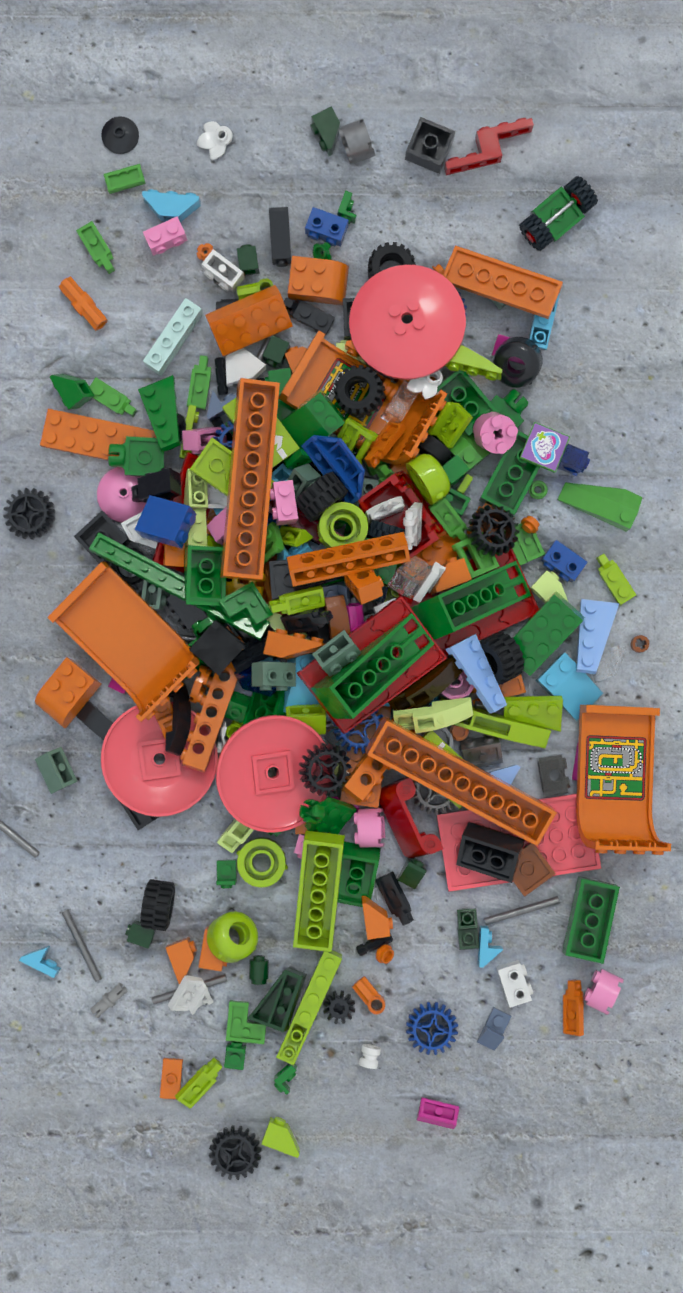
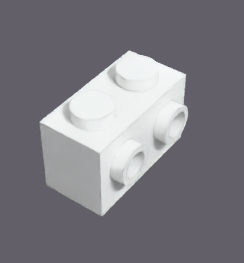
(223, 271)
(514, 983)

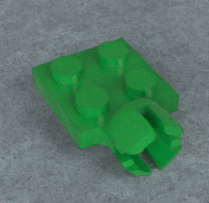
(508, 408)
(137, 456)
(327, 815)

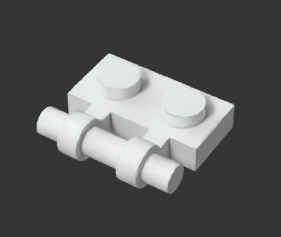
(413, 524)

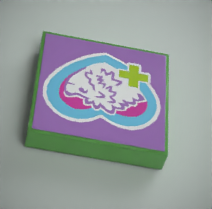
(544, 447)

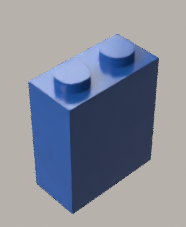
(165, 521)

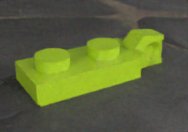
(192, 417)
(615, 580)
(299, 601)
(199, 1083)

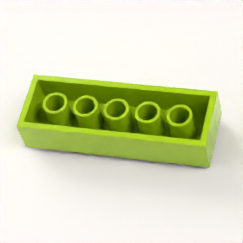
(318, 891)

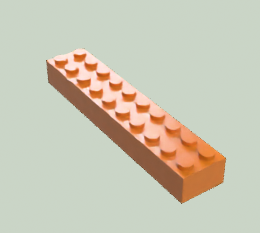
(250, 480)
(460, 781)

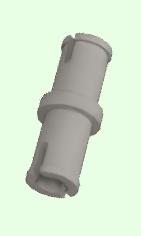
(108, 1000)

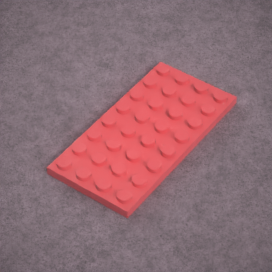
(559, 846)

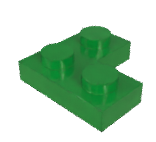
(247, 599)

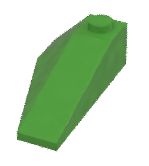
(467, 449)
(607, 504)

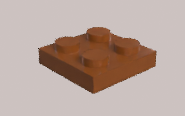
(531, 870)

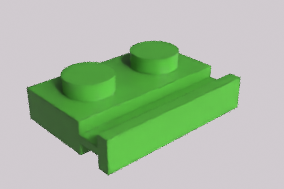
(527, 547)

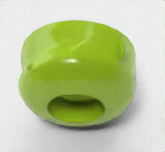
(428, 477)
(346, 512)
(250, 873)
(221, 943)

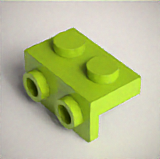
(450, 423)

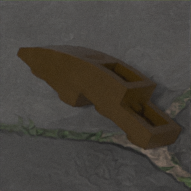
(428, 686)

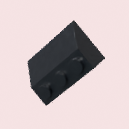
(489, 852)

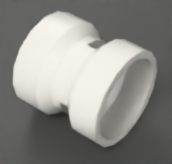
(370, 1056)

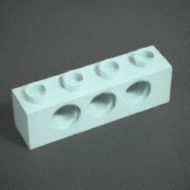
(173, 337)

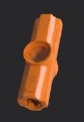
(83, 303)

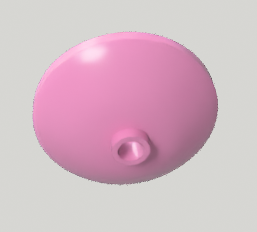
(110, 499)

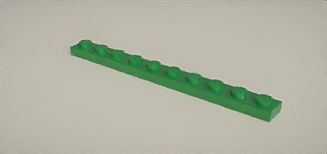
(168, 581)

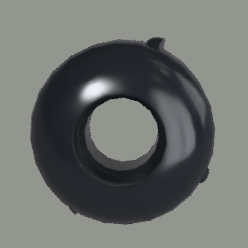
(526, 351)

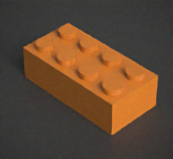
(249, 320)

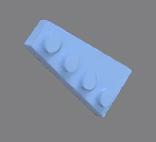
(474, 663)

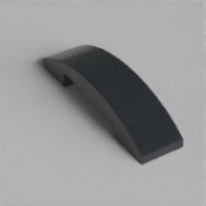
(94, 720)
(181, 722)

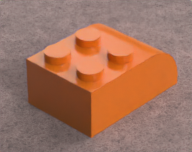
(318, 280)
(66, 692)

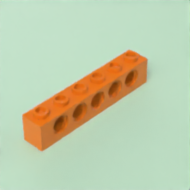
(348, 559)
(200, 761)
(364, 767)

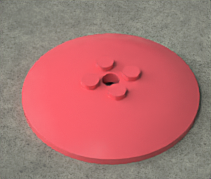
(410, 348)
(243, 768)
(142, 783)

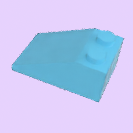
(573, 686)
(300, 694)

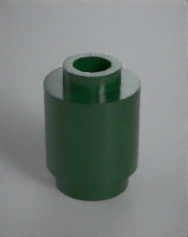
(258, 970)

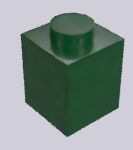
(248, 259)
(275, 352)
(139, 935)

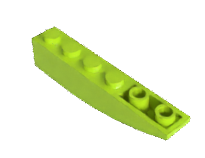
(474, 364)
(505, 728)
(309, 1006)

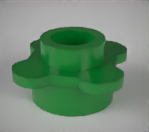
(317, 249)

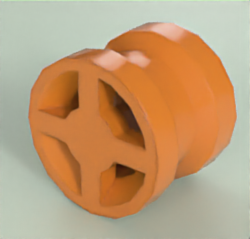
(390, 388)

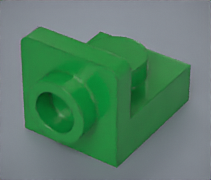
(345, 206)
(297, 459)
(237, 707)
(226, 873)
(235, 1055)
(283, 1075)

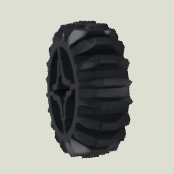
(13, 514)
(502, 545)
(331, 764)
(228, 1148)

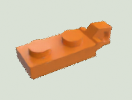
(384, 442)
(573, 1009)

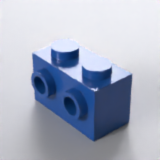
(326, 227)
(563, 561)

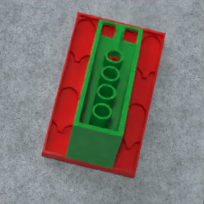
(478, 605)
(392, 658)

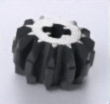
(334, 1012)

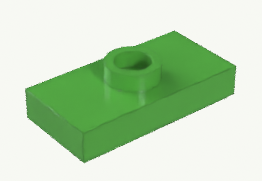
(124, 178)

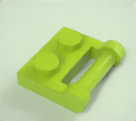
(350, 434)

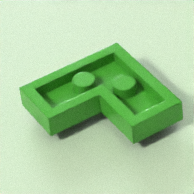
(239, 1028)

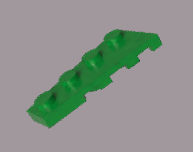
(162, 411)

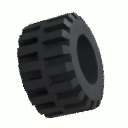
(389, 253)
(348, 380)
(320, 496)
(503, 656)
(157, 905)

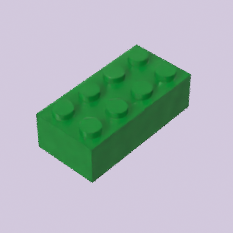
(510, 478)
(546, 631)
(590, 919)

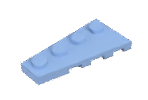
(593, 633)

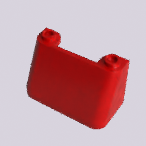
(401, 485)
(401, 822)

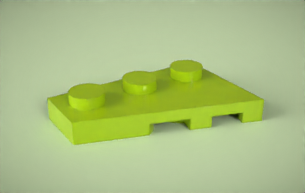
(535, 710)

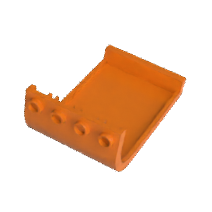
(126, 638)

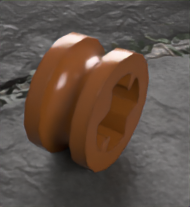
(641, 638)

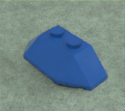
(334, 456)

